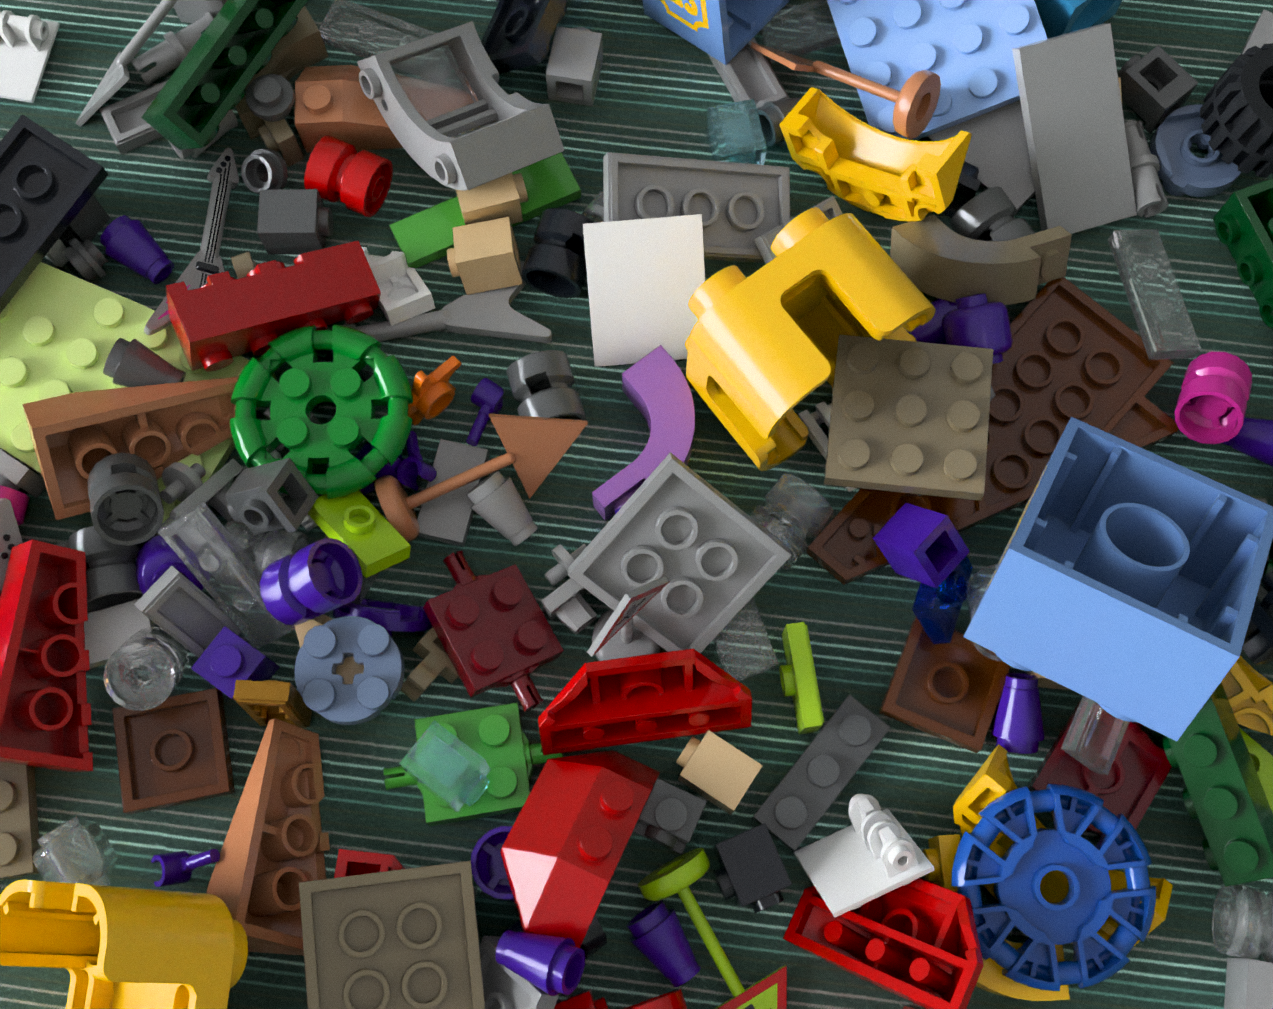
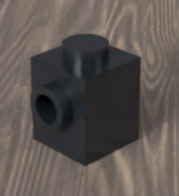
(751, 869)

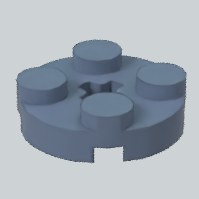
(1180, 169)
(327, 648)

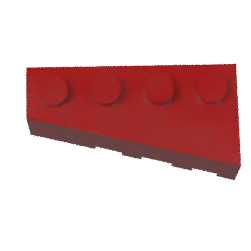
(249, 312)
(44, 659)

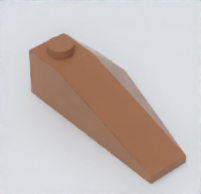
(334, 105)
(150, 421)
(275, 840)

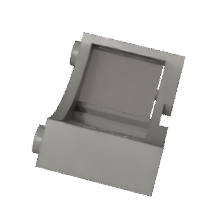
(453, 114)

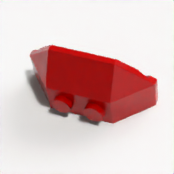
(643, 702)
(573, 839)
(907, 941)

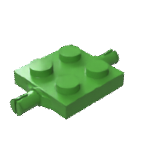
(500, 740)

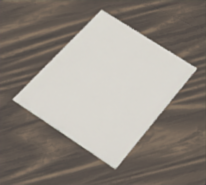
(642, 285)

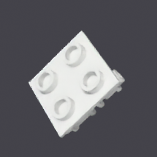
(24, 54)
(863, 858)

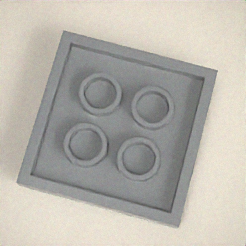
(693, 537)

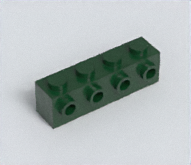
(219, 69)
(1247, 230)
(1224, 793)

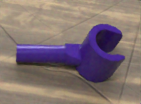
(489, 398)
(414, 465)
(178, 866)

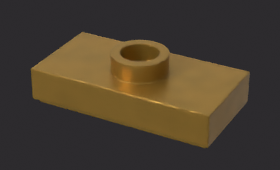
(272, 700)

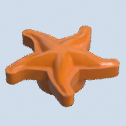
(433, 391)

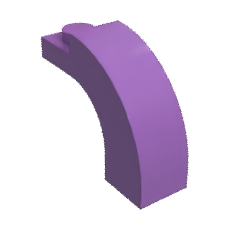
(667, 405)

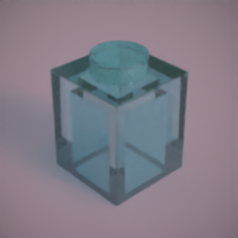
(736, 133)
(447, 767)

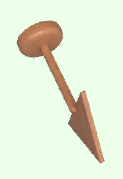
(913, 103)
(531, 445)

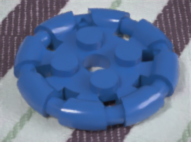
(1089, 895)

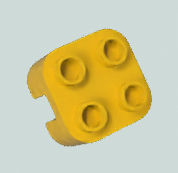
(777, 332)
(125, 943)

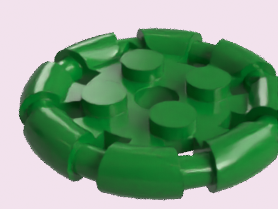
(318, 382)

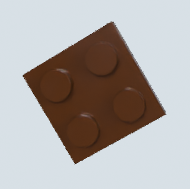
(945, 688)
(173, 752)

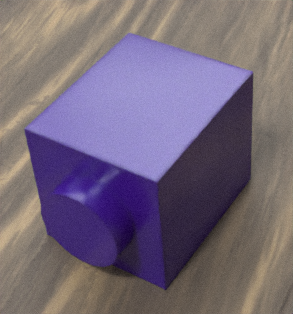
(921, 544)
(232, 659)

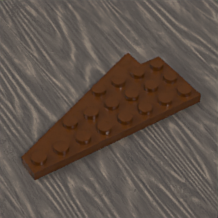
(1062, 365)

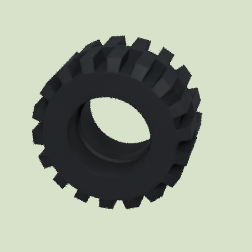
(1241, 112)

